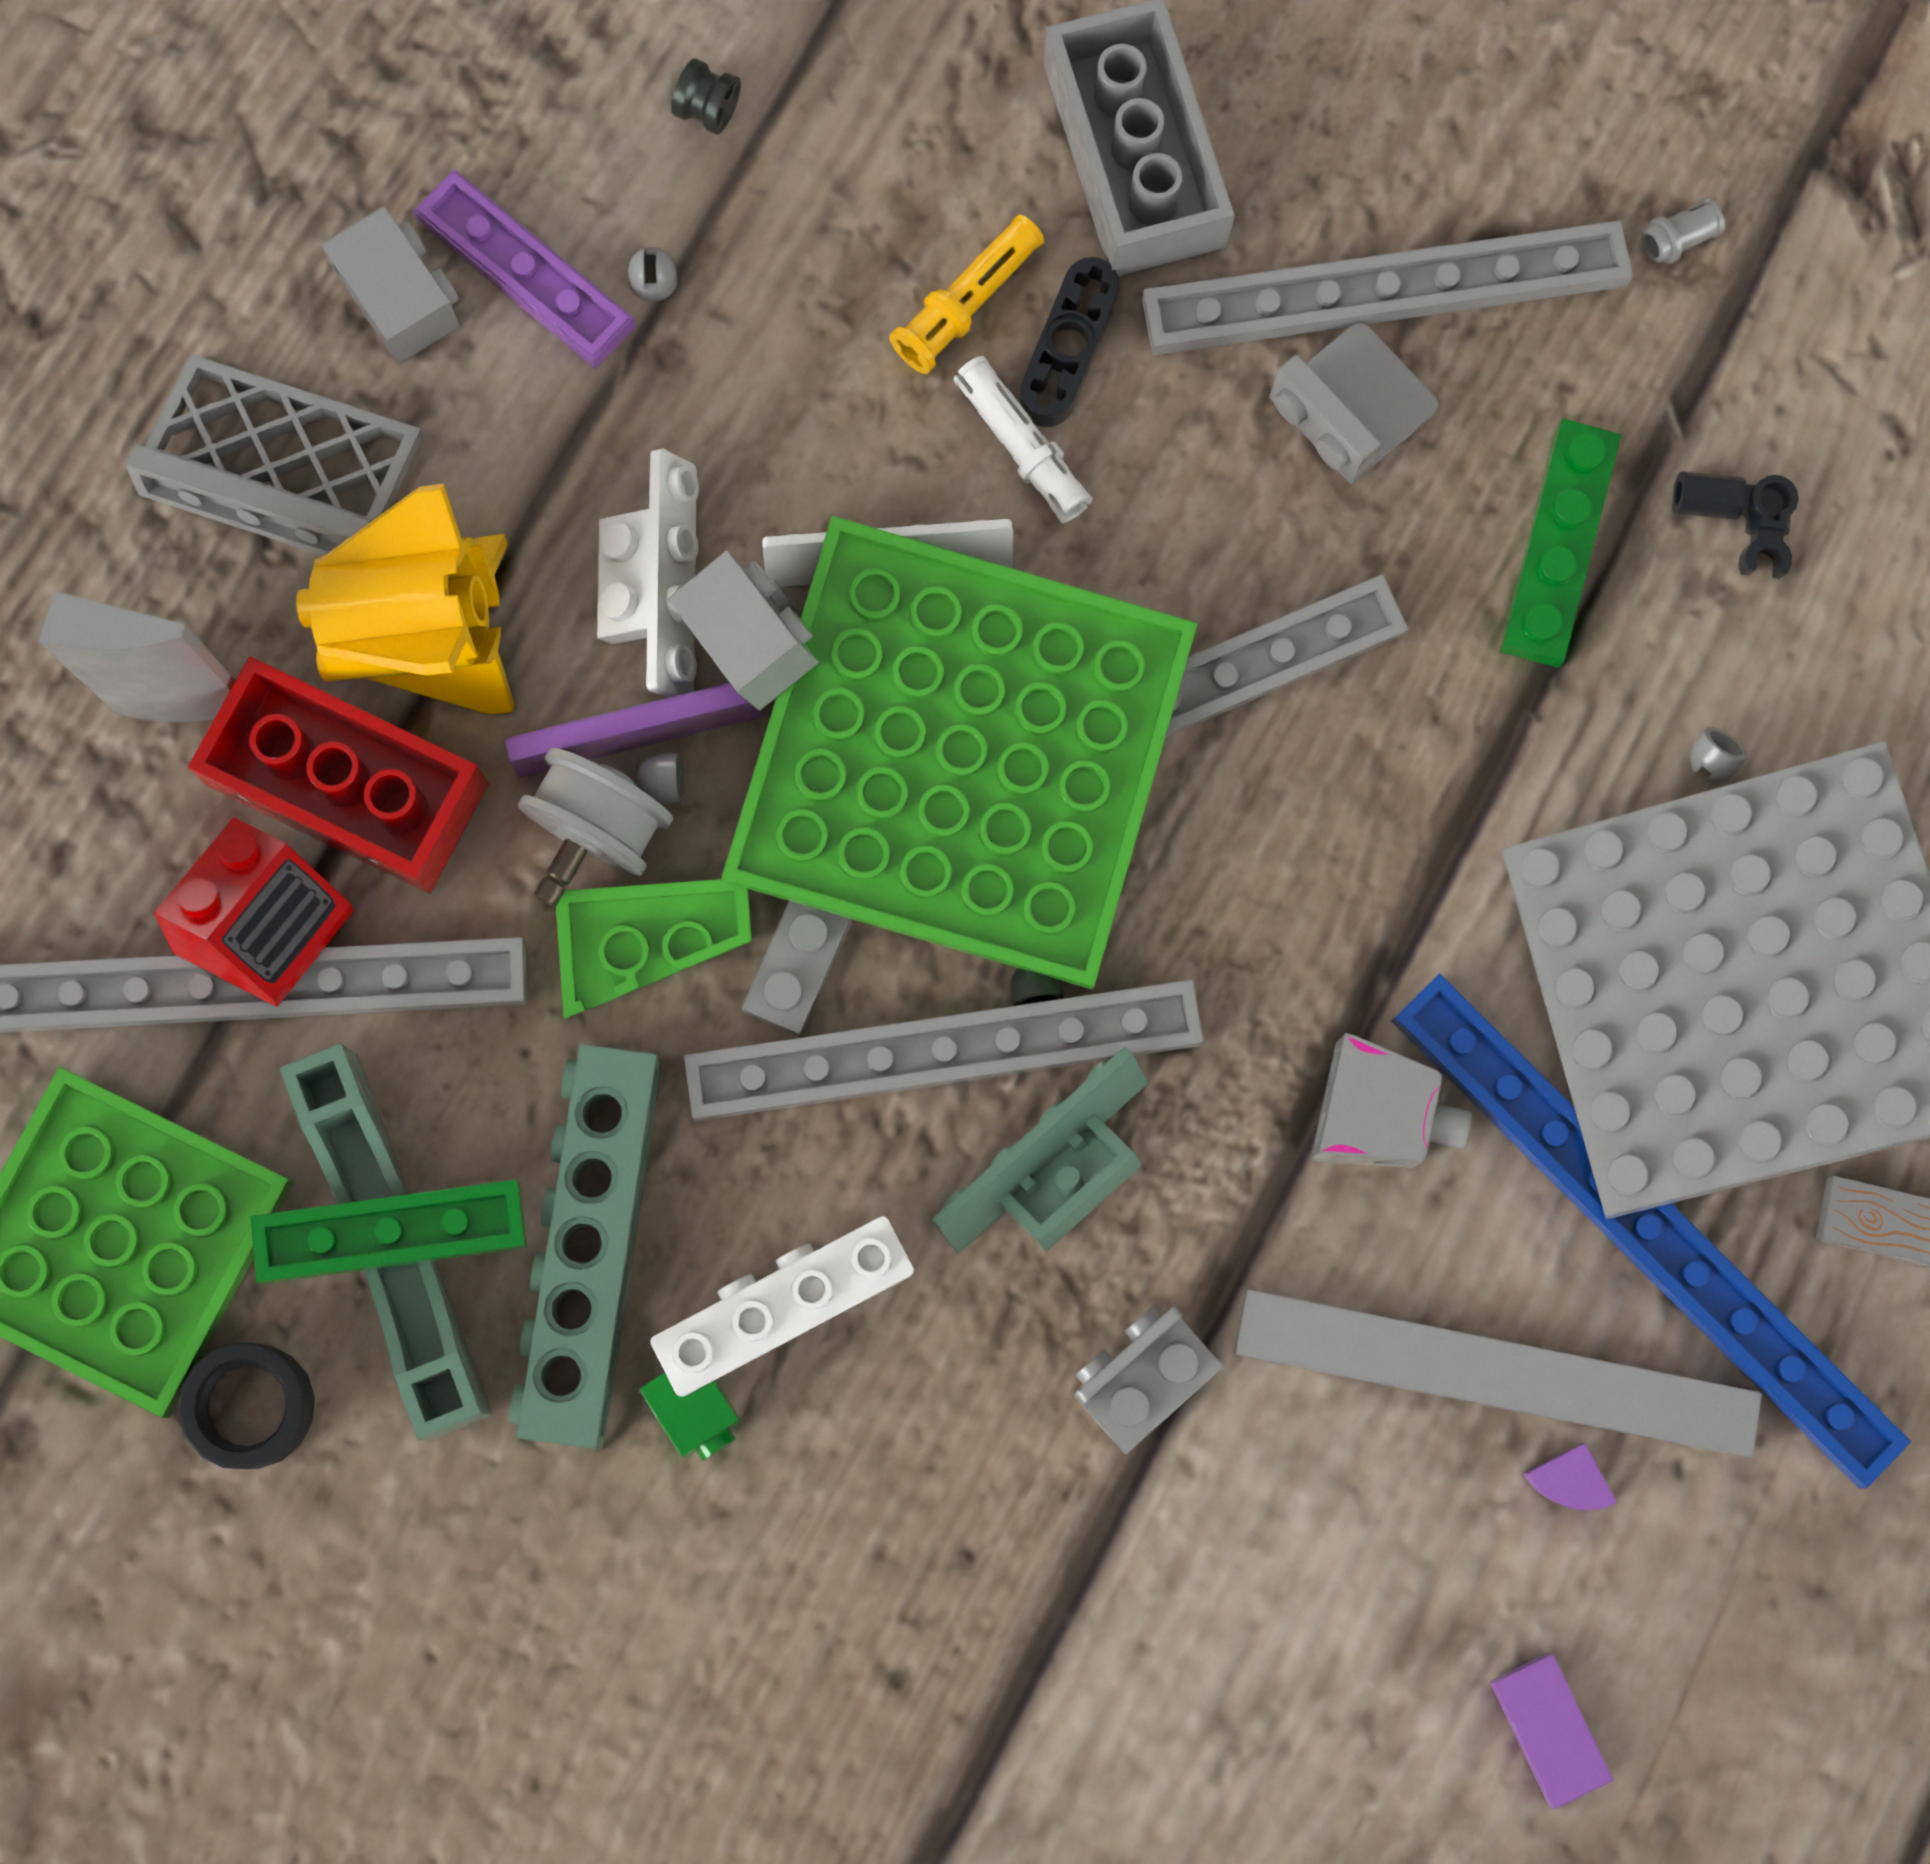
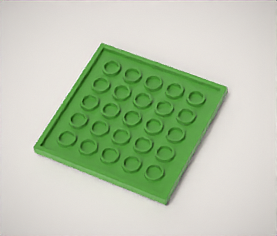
(962, 753)

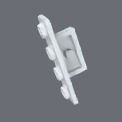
(794, 557)
(644, 563)
(781, 1306)

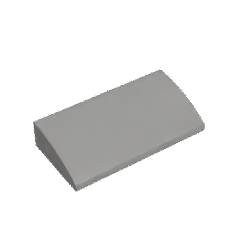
(136, 660)

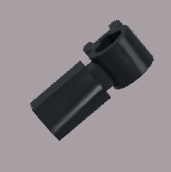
(1764, 506)

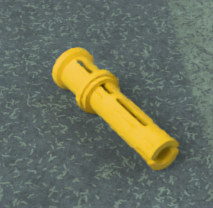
(949, 315)

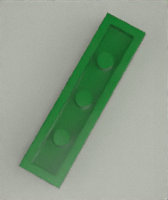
(1560, 543)
(388, 1231)

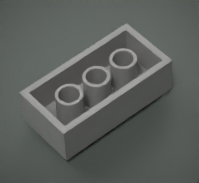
(1137, 137)

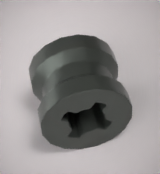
(705, 96)

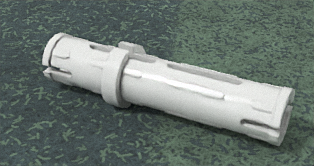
(1036, 457)

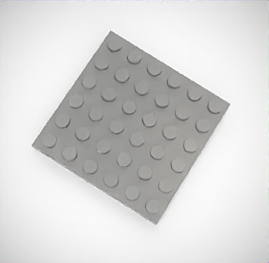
(1737, 978)

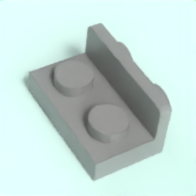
(1146, 1379)

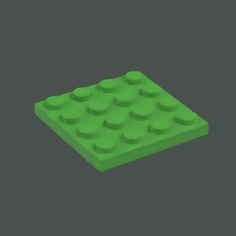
(123, 1240)

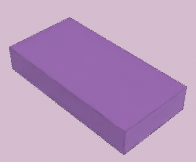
(1551, 1730)

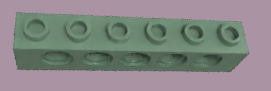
(583, 1415)

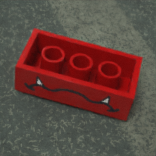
(339, 774)

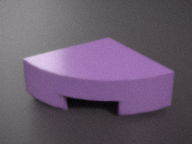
(1572, 1480)

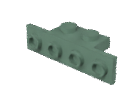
(1057, 1167)

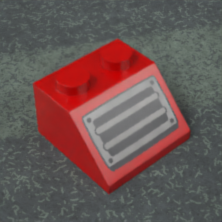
(252, 912)

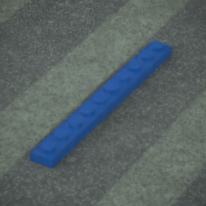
(1655, 1239)

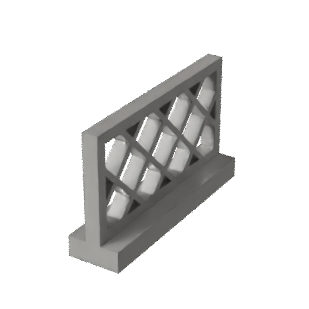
(245, 498)

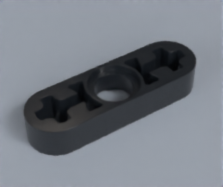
(1069, 298)

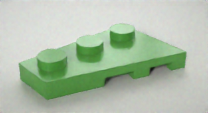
(643, 933)

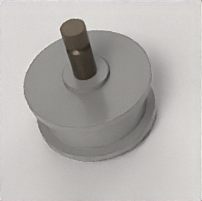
(595, 815)

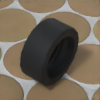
(202, 1381)

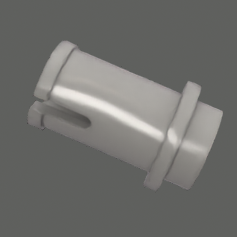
(1669, 237)

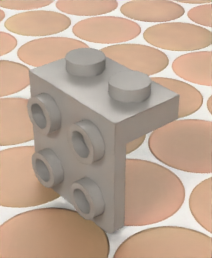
(1353, 400)

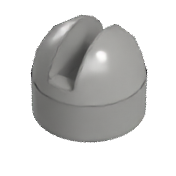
(665, 274)
(1718, 754)
(662, 777)

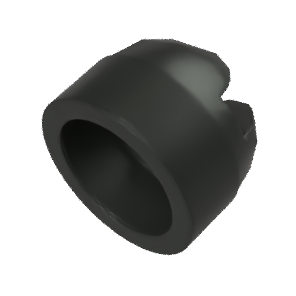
(1034, 987)

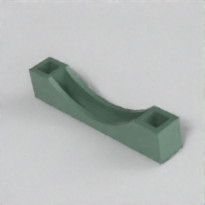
(410, 1299)

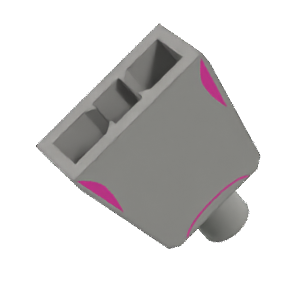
(1383, 1109)

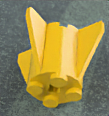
(411, 606)

